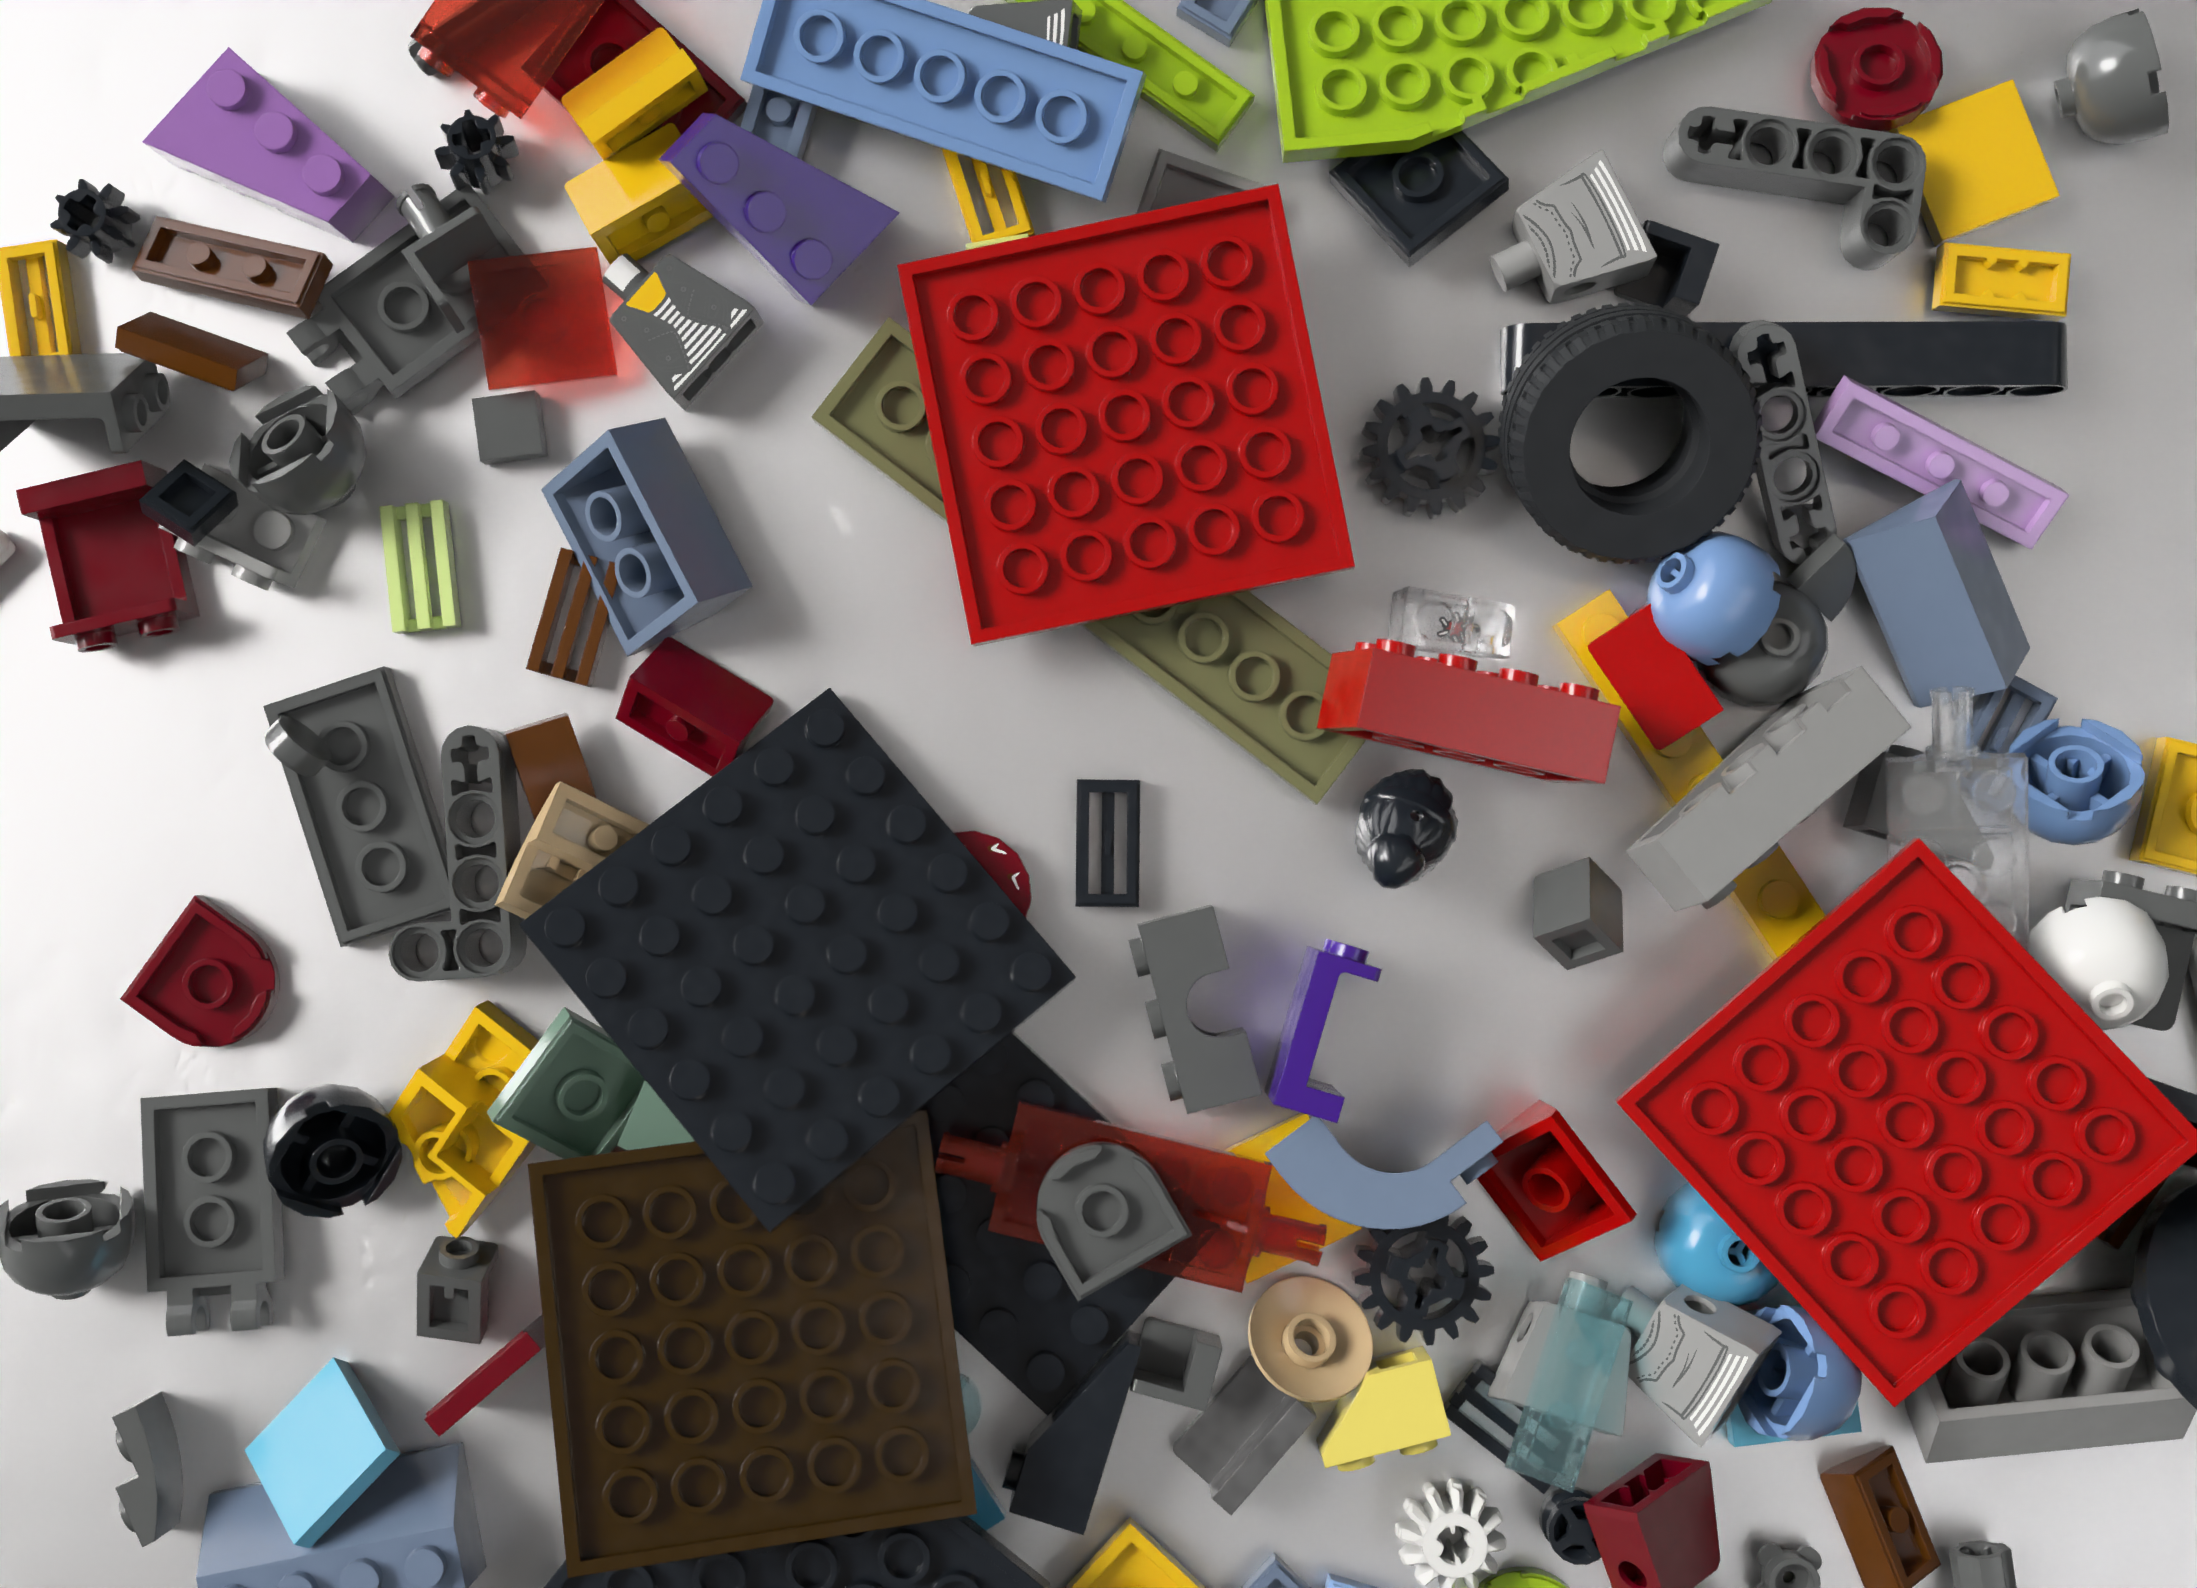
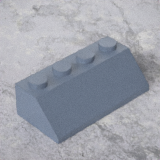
(402, 1532)

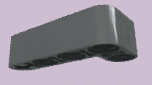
(1794, 173)
(466, 855)

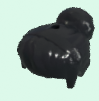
(1394, 843)

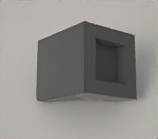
(1578, 913)
(1176, 1363)

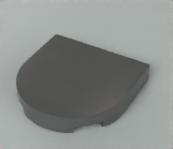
(1105, 1214)

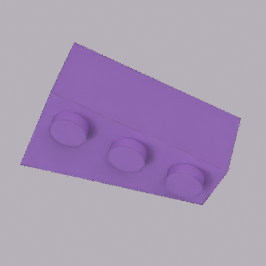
(264, 147)

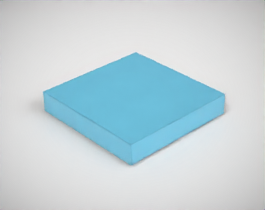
(321, 1452)

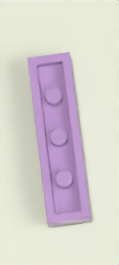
(1930, 455)

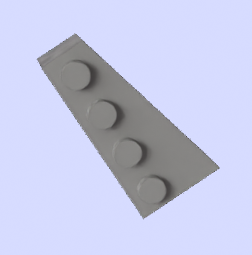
(1766, 789)

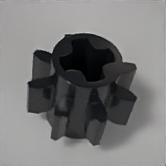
(471, 135)
(79, 210)

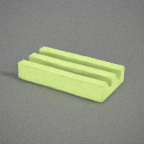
(396, 569)

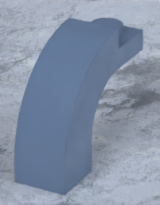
(1368, 1198)

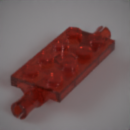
(1213, 1189)

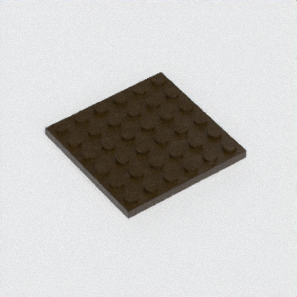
(743, 1377)

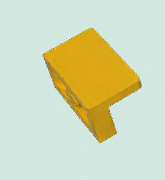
(634, 93)
(634, 200)

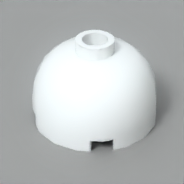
(2104, 959)

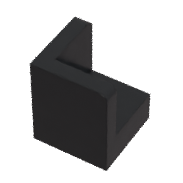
(1677, 273)

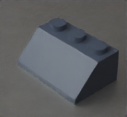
(644, 509)

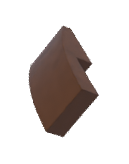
(546, 755)

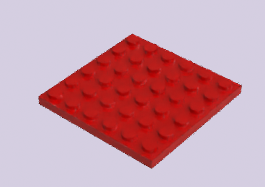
(1126, 416)
(1909, 1121)

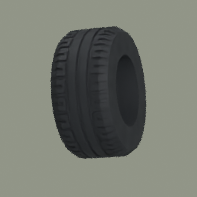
(1682, 496)

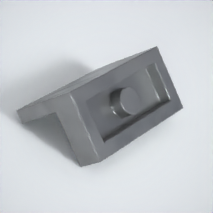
(1242, 1435)

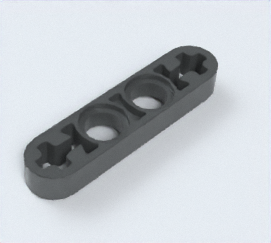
(1793, 440)

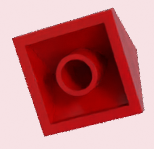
(1552, 1184)

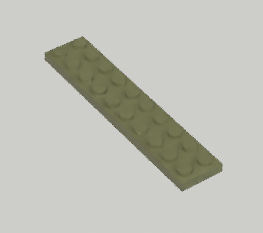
(1217, 655)

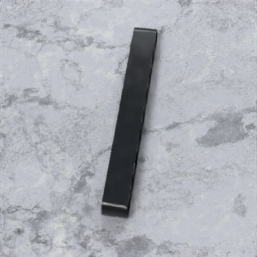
(1883, 356)

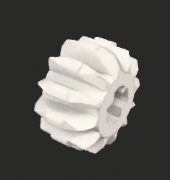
(1453, 1560)

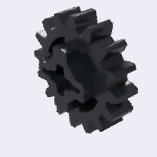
(1440, 473)
(1415, 1300)

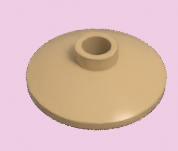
(1324, 1319)

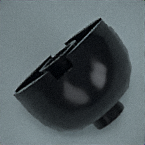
(331, 1150)

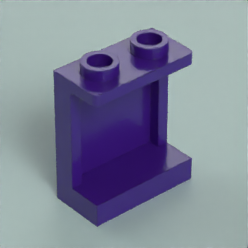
(1303, 1026)

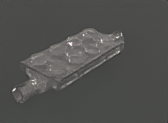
(1966, 810)

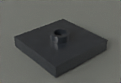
(1422, 193)

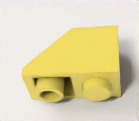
(1388, 1411)

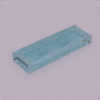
(1569, 1384)

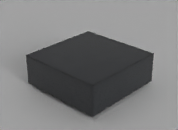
(189, 502)

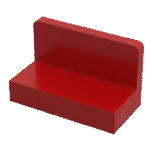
(1654, 679)

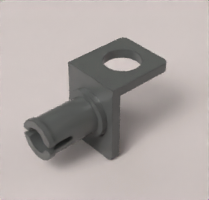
(442, 243)

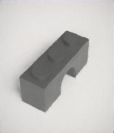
(1206, 1065)

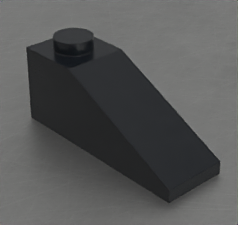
(1070, 1446)

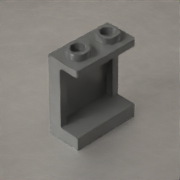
(108, 386)

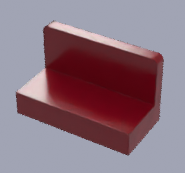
(692, 706)

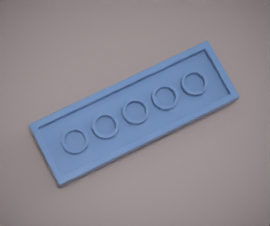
(952, 84)

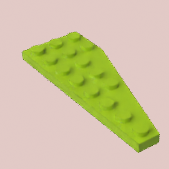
(1415, 71)

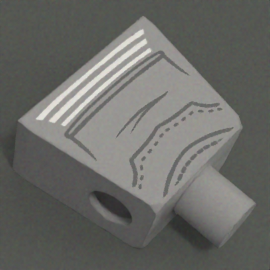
(1576, 236)
(1695, 1356)

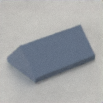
(1939, 596)

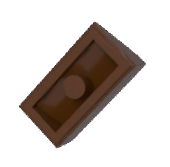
(1880, 1520)

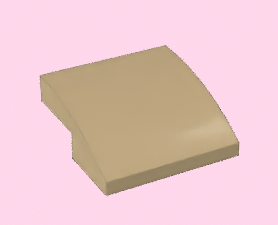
(563, 845)

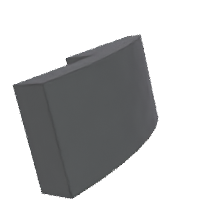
(154, 1496)

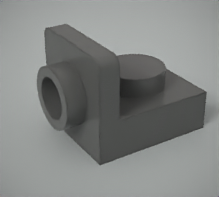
(455, 1289)

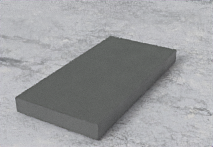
(368, 809)

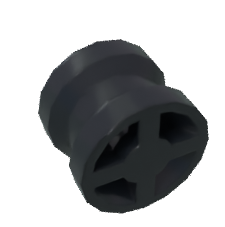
(1577, 1541)

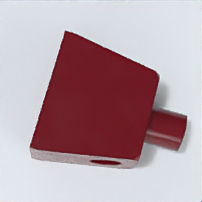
(1657, 1524)

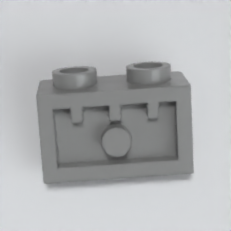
(257, 538)

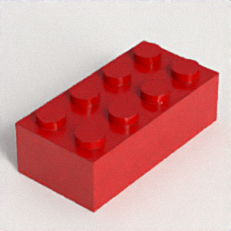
(1469, 714)

